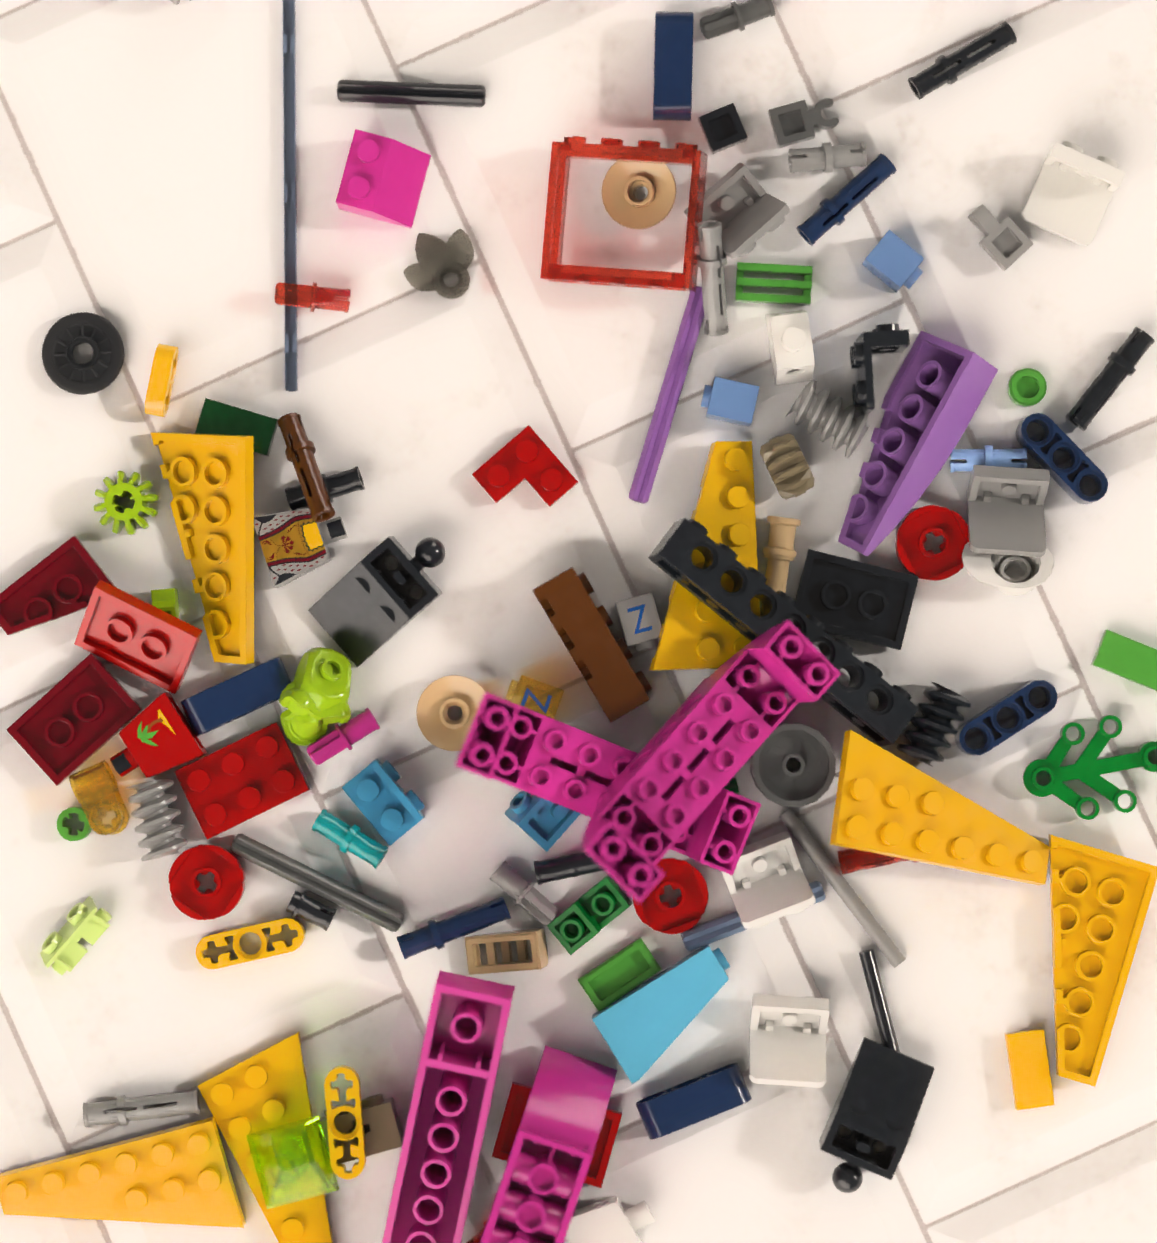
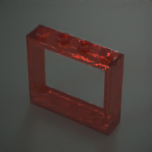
(613, 150)

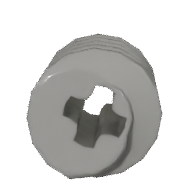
(829, 418)
(157, 818)

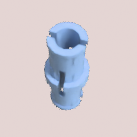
(987, 457)

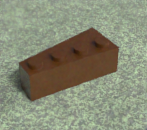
(591, 643)

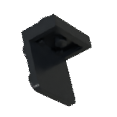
(883, 339)

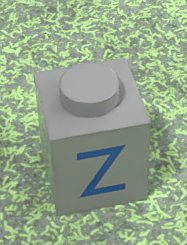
(639, 621)

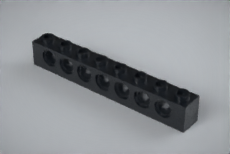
(674, 558)

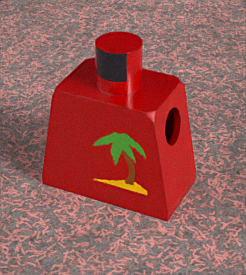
(157, 740)

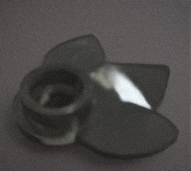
(440, 259)

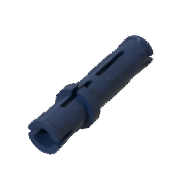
(834, 209)
(454, 927)

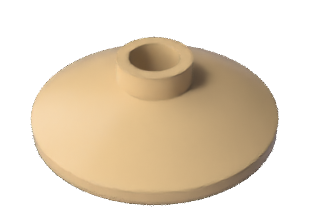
(620, 193)
(434, 707)

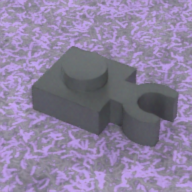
(795, 122)

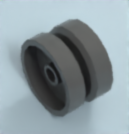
(801, 785)

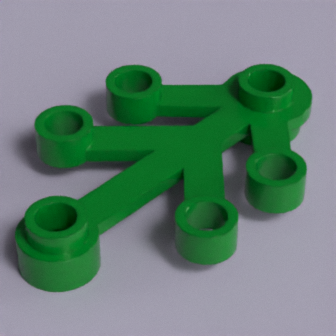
(1087, 769)

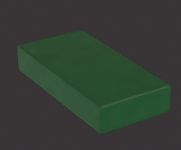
(230, 420)

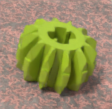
(129, 515)

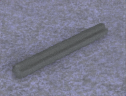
(317, 882)

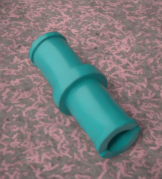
(349, 838)

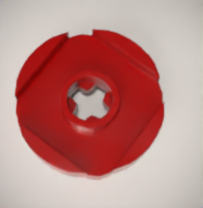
(912, 536)
(185, 886)
(689, 905)

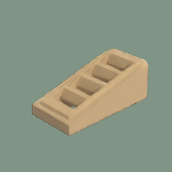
(538, 949)

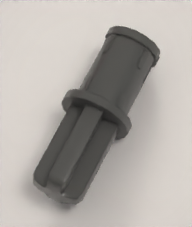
(735, 17)

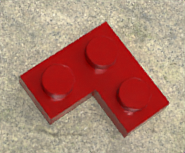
(525, 459)

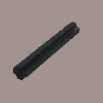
(411, 93)

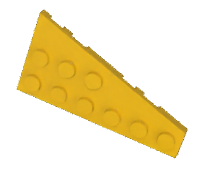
(215, 523)
(692, 632)
(911, 816)
(1096, 927)
(257, 1096)
(151, 1178)

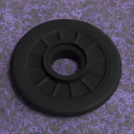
(59, 348)

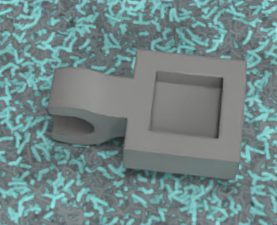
(1003, 240)

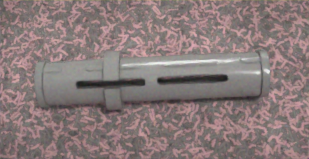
(712, 264)
(96, 1113)

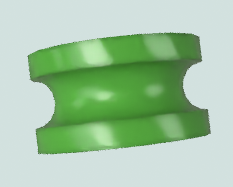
(65, 831)

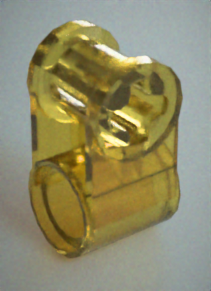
(96, 791)

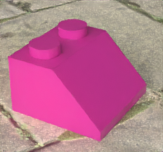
(382, 179)

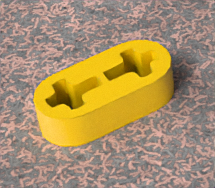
(161, 380)

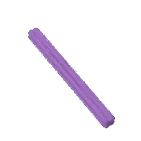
(668, 398)

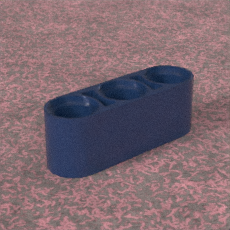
(673, 66)
(1079, 465)
(236, 696)
(1024, 714)
(693, 1101)

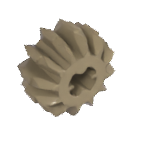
(787, 466)

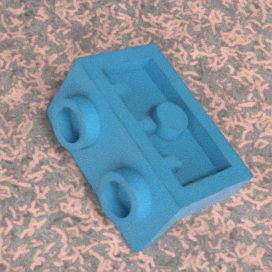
(384, 801)
(540, 818)

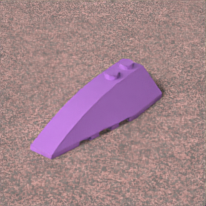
(919, 430)

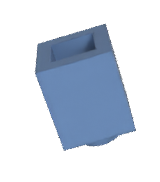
(894, 262)
(730, 401)

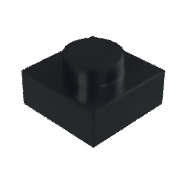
(722, 128)

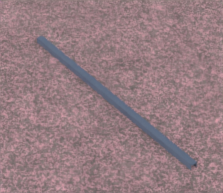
(290, 200)

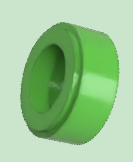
(1026, 387)

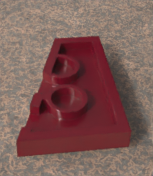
(51, 588)

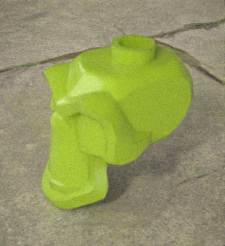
(316, 696)

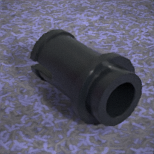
(310, 910)

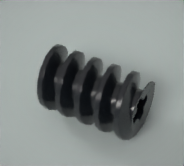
(934, 724)

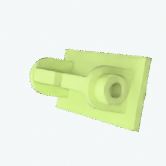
(81, 923)

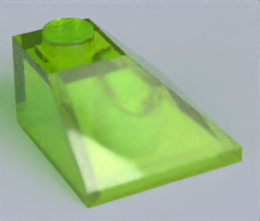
(292, 1162)

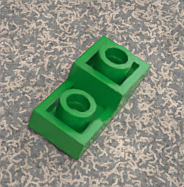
(589, 914)

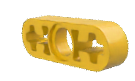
(220, 939)
(337, 1151)

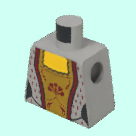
(296, 543)

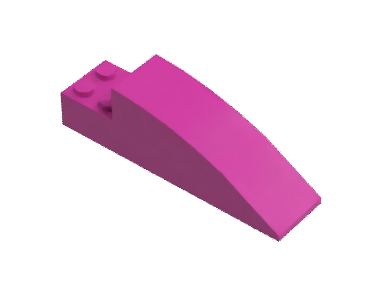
(448, 1110)

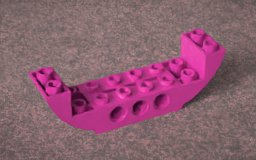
(701, 753)
(578, 768)
(551, 1150)

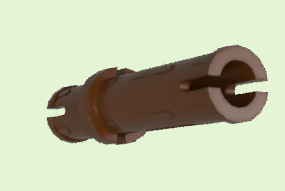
(301, 453)

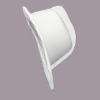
(1008, 573)

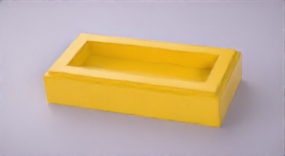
(1029, 1069)

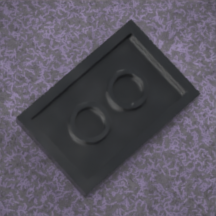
(856, 598)

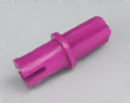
(342, 737)

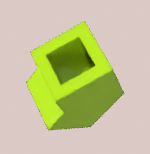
(166, 600)

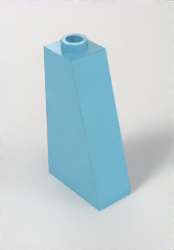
(656, 1012)

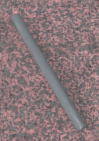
(842, 887)

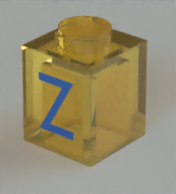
(535, 695)

